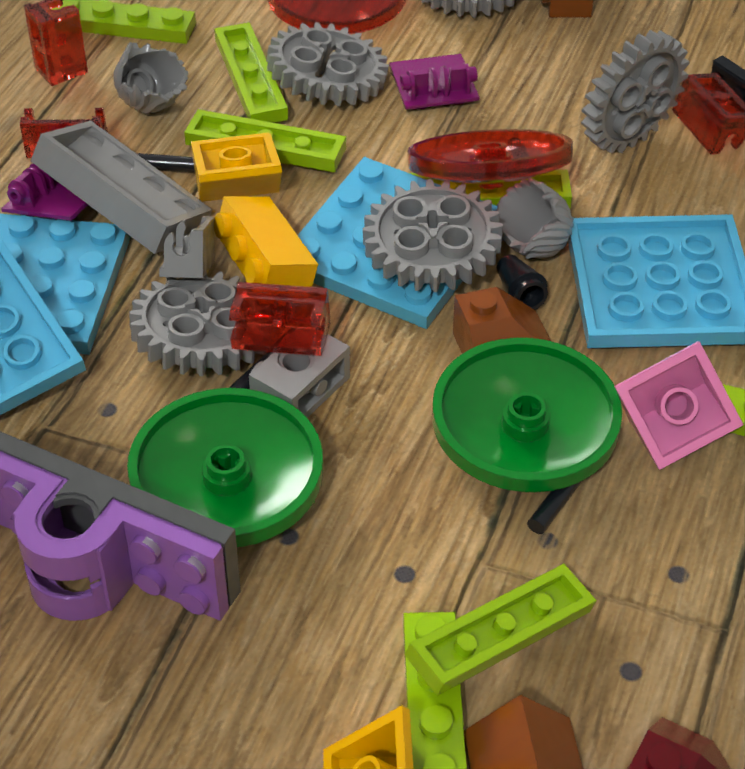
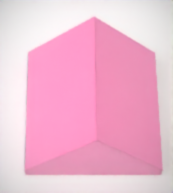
(678, 405)

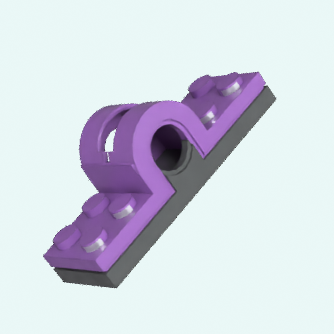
(96, 527)

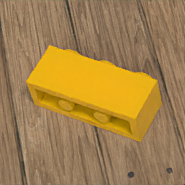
(263, 242)

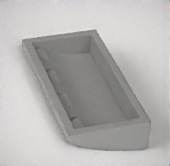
(118, 183)

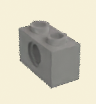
(302, 378)

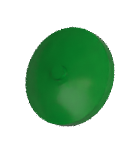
(526, 414)
(231, 460)

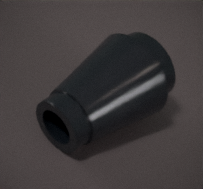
(522, 281)

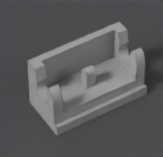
(193, 252)

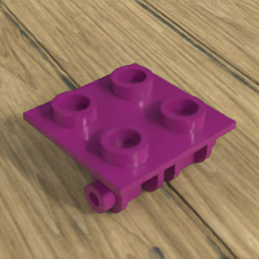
(435, 81)
(41, 196)

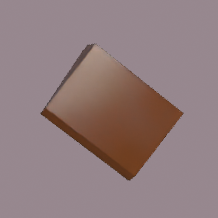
(522, 737)

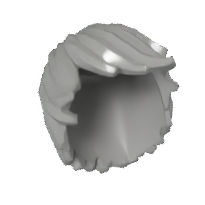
(149, 78)
(534, 219)

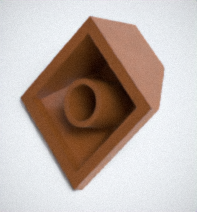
(493, 316)

